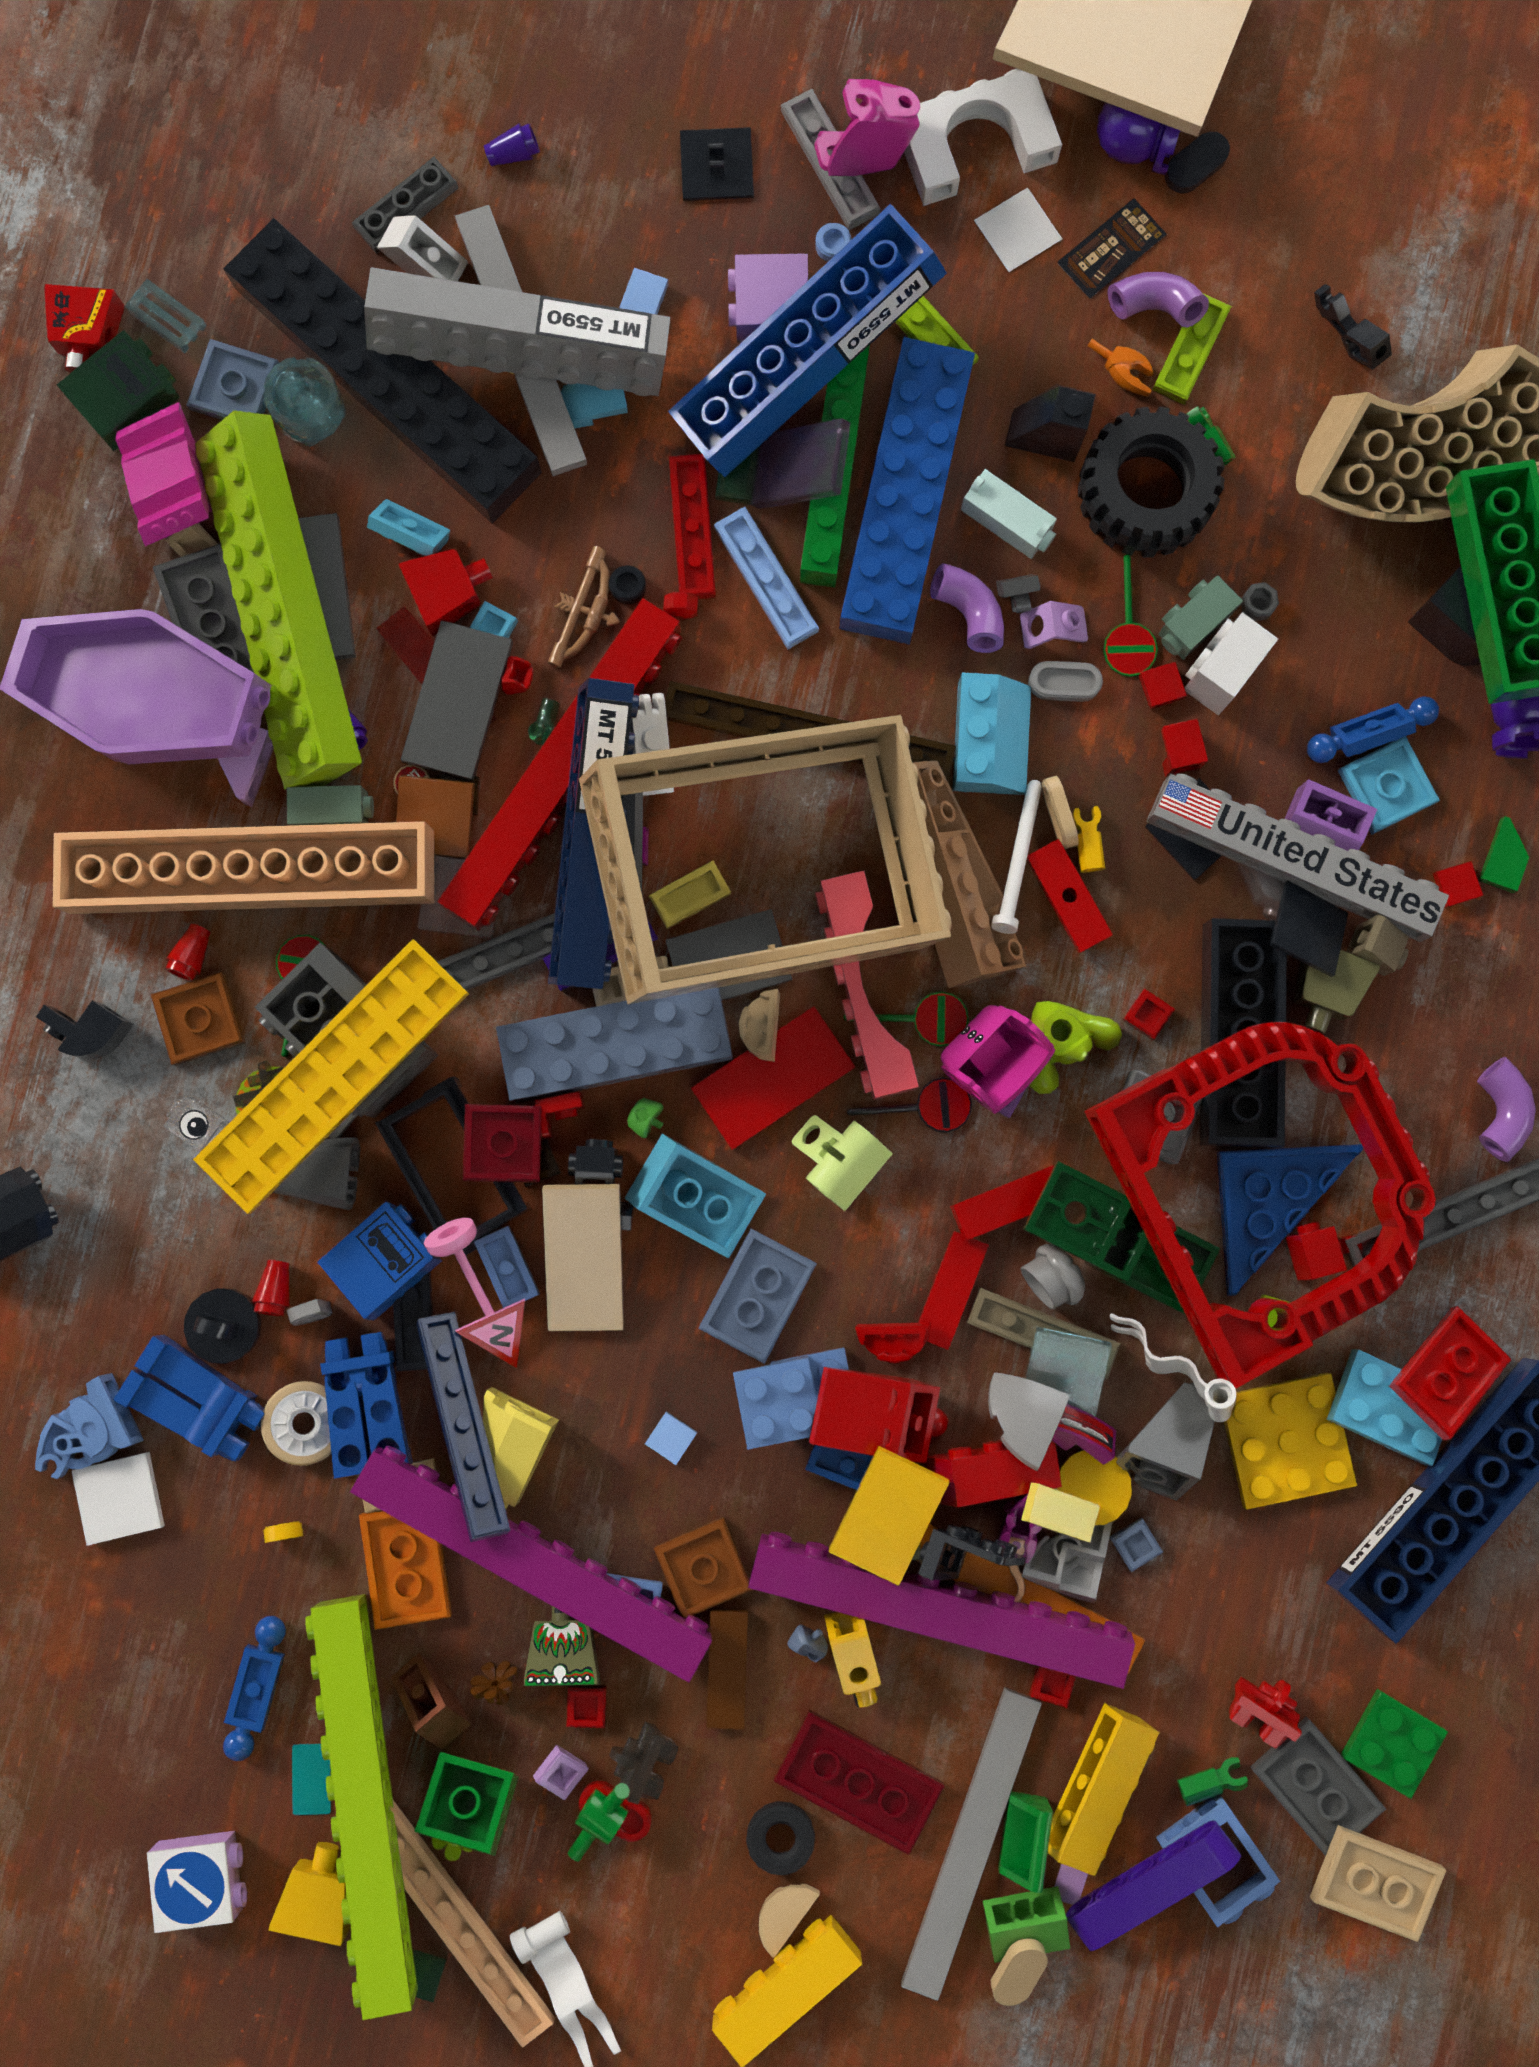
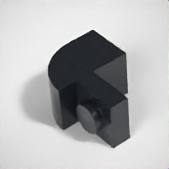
(92, 1036)

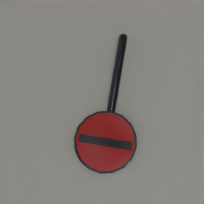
(939, 1104)

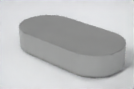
(1065, 681)

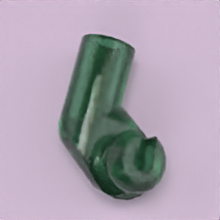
(545, 722)

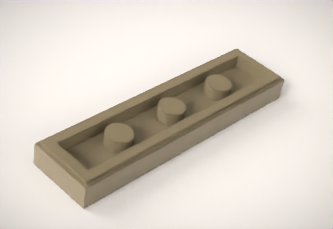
(1019, 1322)

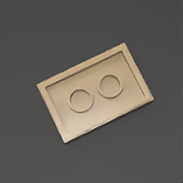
(1377, 1883)

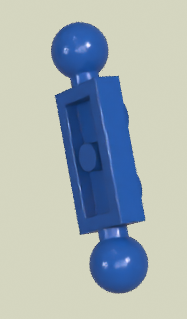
(1373, 729)
(254, 1688)

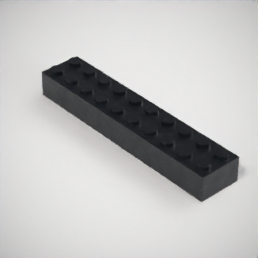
(403, 393)

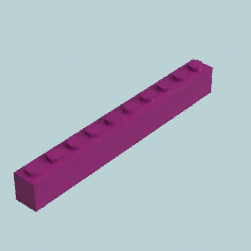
(537, 1565)
(945, 1611)

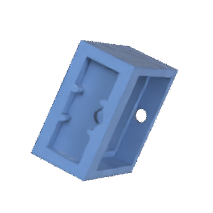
(1255, 1888)

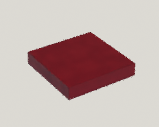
(502, 1143)

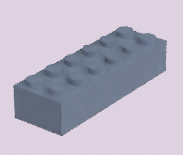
(613, 1044)

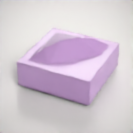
(560, 1772)

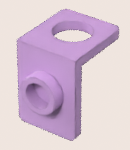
(1060, 622)

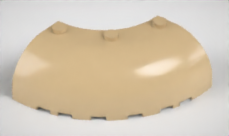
(1398, 458)

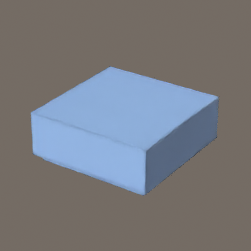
(671, 1438)

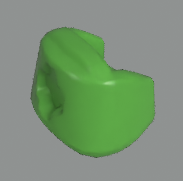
(644, 1115)

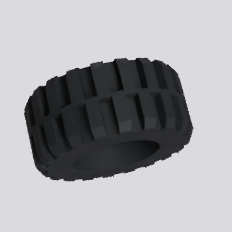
(1165, 439)

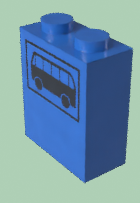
(379, 1260)

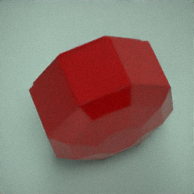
(681, 605)

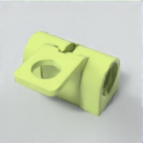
(843, 1160)

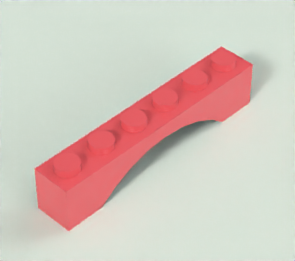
(886, 1060)

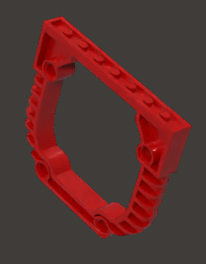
(1132, 1135)

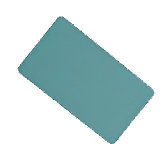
(309, 1780)

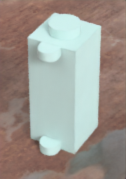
(1009, 514)

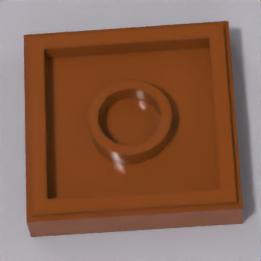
(443, 806)
(198, 1018)
(703, 1568)

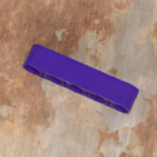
(1153, 1885)

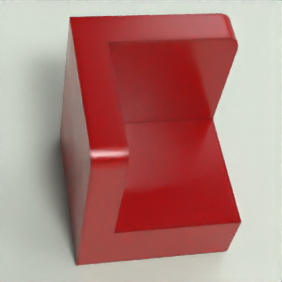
(1183, 747)

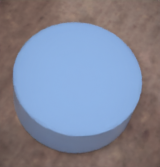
(831, 240)

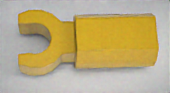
(1090, 842)

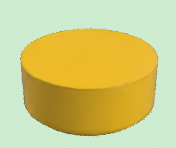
(283, 1532)

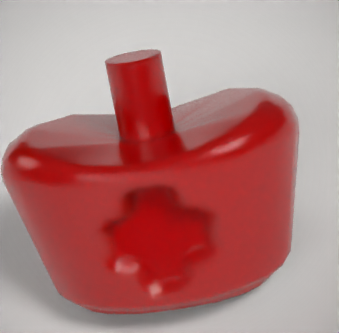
(517, 676)

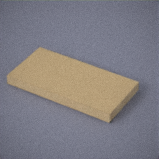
(583, 1257)

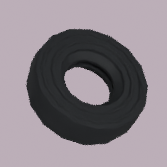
(778, 1862)

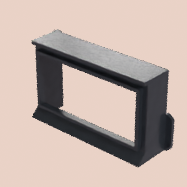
(452, 1092)

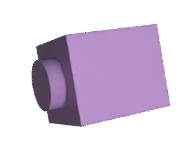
(247, 771)

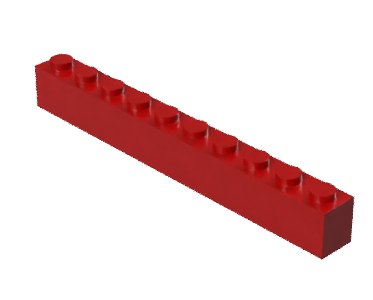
(542, 790)

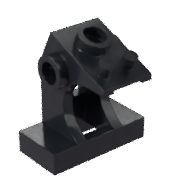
(600, 1162)

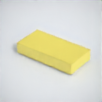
(690, 894)
(1060, 1512)

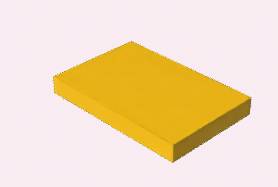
(888, 1515)

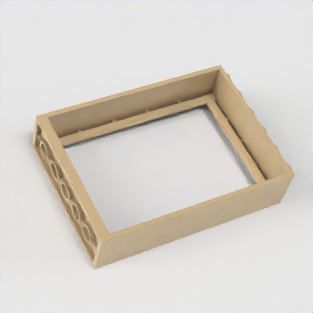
(900, 822)

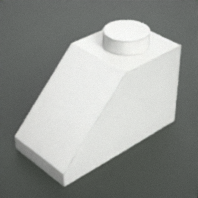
(420, 250)

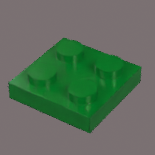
(1394, 1743)

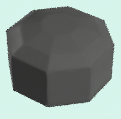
(1259, 601)

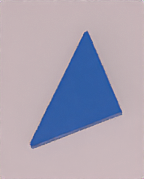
(1266, 1198)

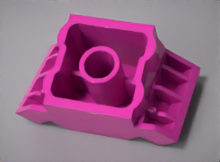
(163, 474)

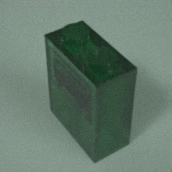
(119, 386)

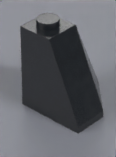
(1052, 422)

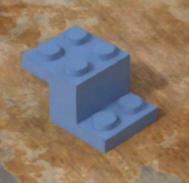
(782, 1397)

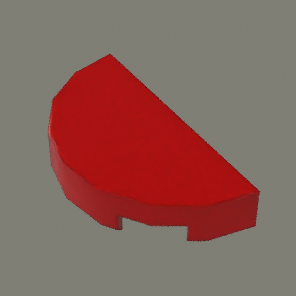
(893, 1340)

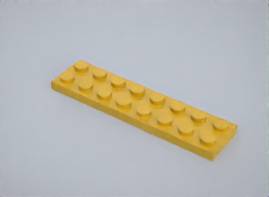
(331, 1076)

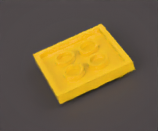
(1286, 1444)

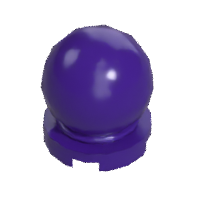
(1135, 138)
(1518, 727)

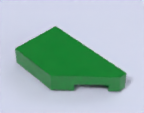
(1505, 858)

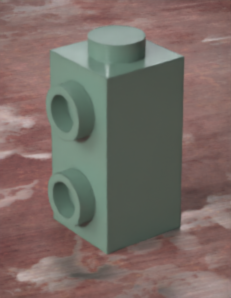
(1208, 608)
(328, 805)

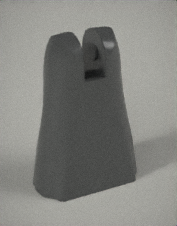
(325, 1174)

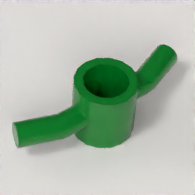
(599, 1819)

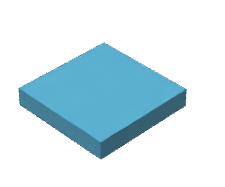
(1390, 782)

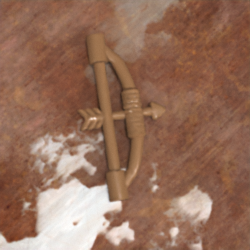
(595, 613)

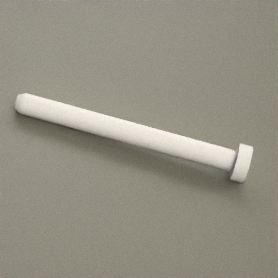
(1005, 920)

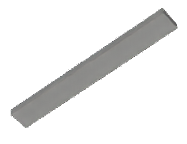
(540, 394)
(971, 1844)

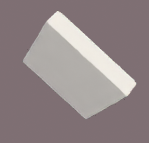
(118, 1498)

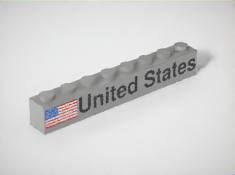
(1293, 855)

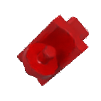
(1271, 1706)

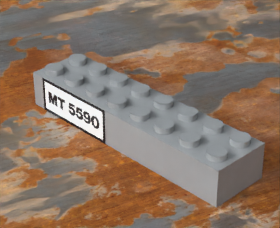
(515, 332)

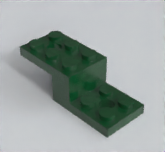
(1110, 1234)

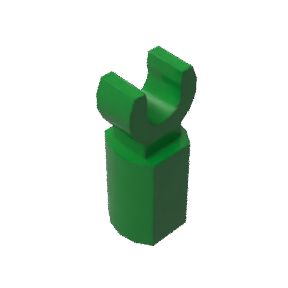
(1202, 416)
(1211, 1782)

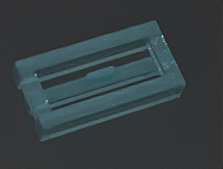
(188, 334)

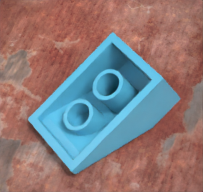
(694, 1196)

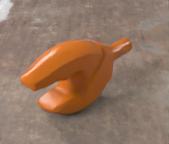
(1119, 366)

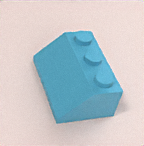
(991, 734)

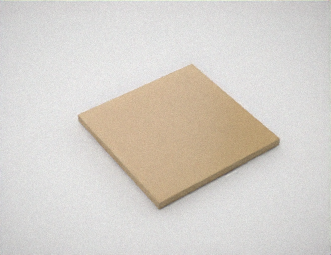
(1130, 53)

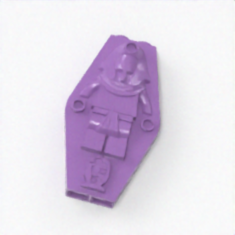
(136, 687)

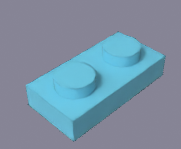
(408, 528)

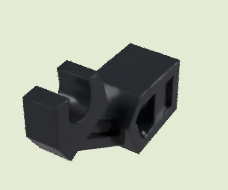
(1362, 341)

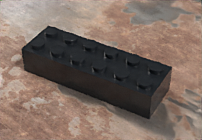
(1239, 990)

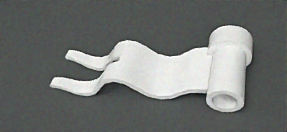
(1218, 1393)
(564, 1980)

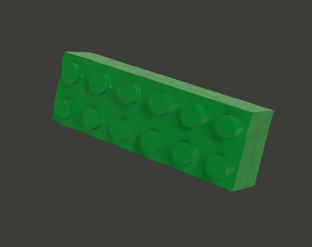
(1498, 552)

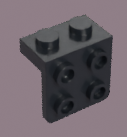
(946, 1550)

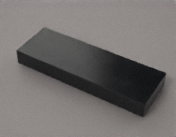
(413, 1305)

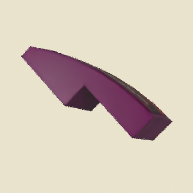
(1087, 1432)

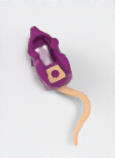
(1019, 1534)

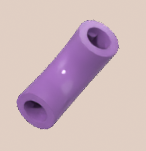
(1158, 292)
(975, 602)
(1514, 1109)

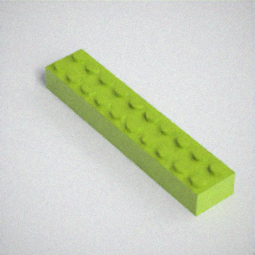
(277, 600)
(362, 1798)

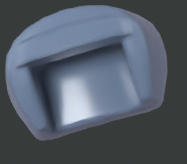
(808, 1643)

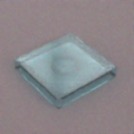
(1070, 1365)

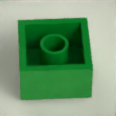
(467, 1803)

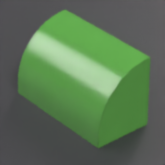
(1026, 1917)

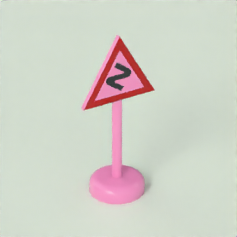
(497, 1331)

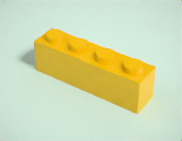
(1100, 1789)
(785, 1990)

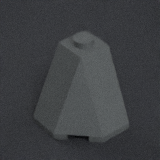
(1171, 1446)

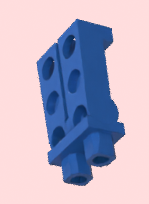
(345, 1384)
(190, 1398)

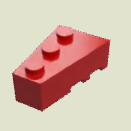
(990, 1473)

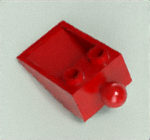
(874, 1410)

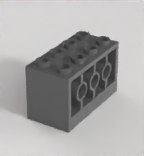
(330, 983)

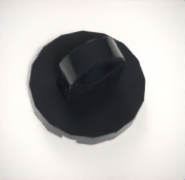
(222, 1325)

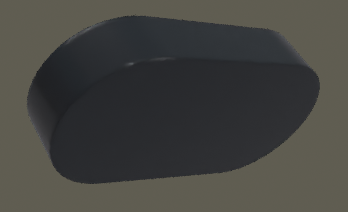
(1197, 162)

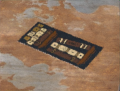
(1111, 248)

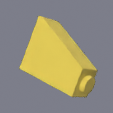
(516, 1441)

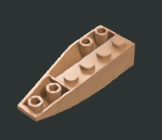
(968, 892)

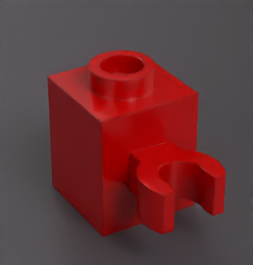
(1317, 1251)

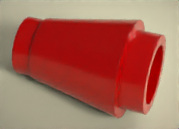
(189, 953)
(273, 1289)

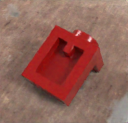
(562, 1107)

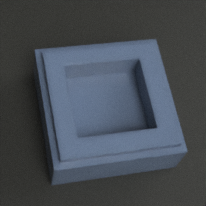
(1136, 1544)

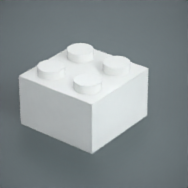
(1232, 660)

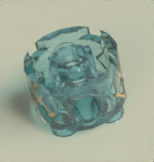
(303, 400)

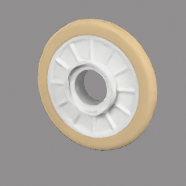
(278, 1429)

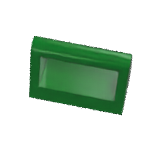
(1026, 1840)

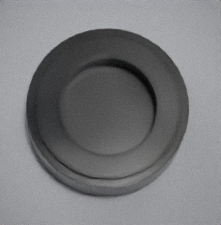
(627, 584)

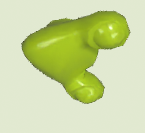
(1072, 1038)

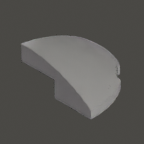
(1026, 1414)
(1070, 1564)

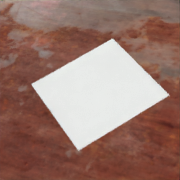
(1018, 229)

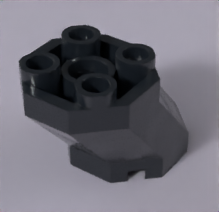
(23, 1212)

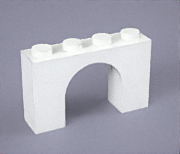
(1010, 101)

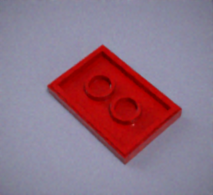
(1450, 1373)

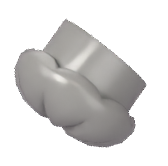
(1054, 1277)

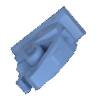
(89, 1426)

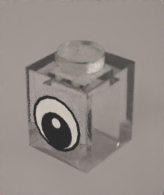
(194, 1122)

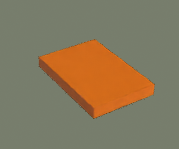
(403, 1572)

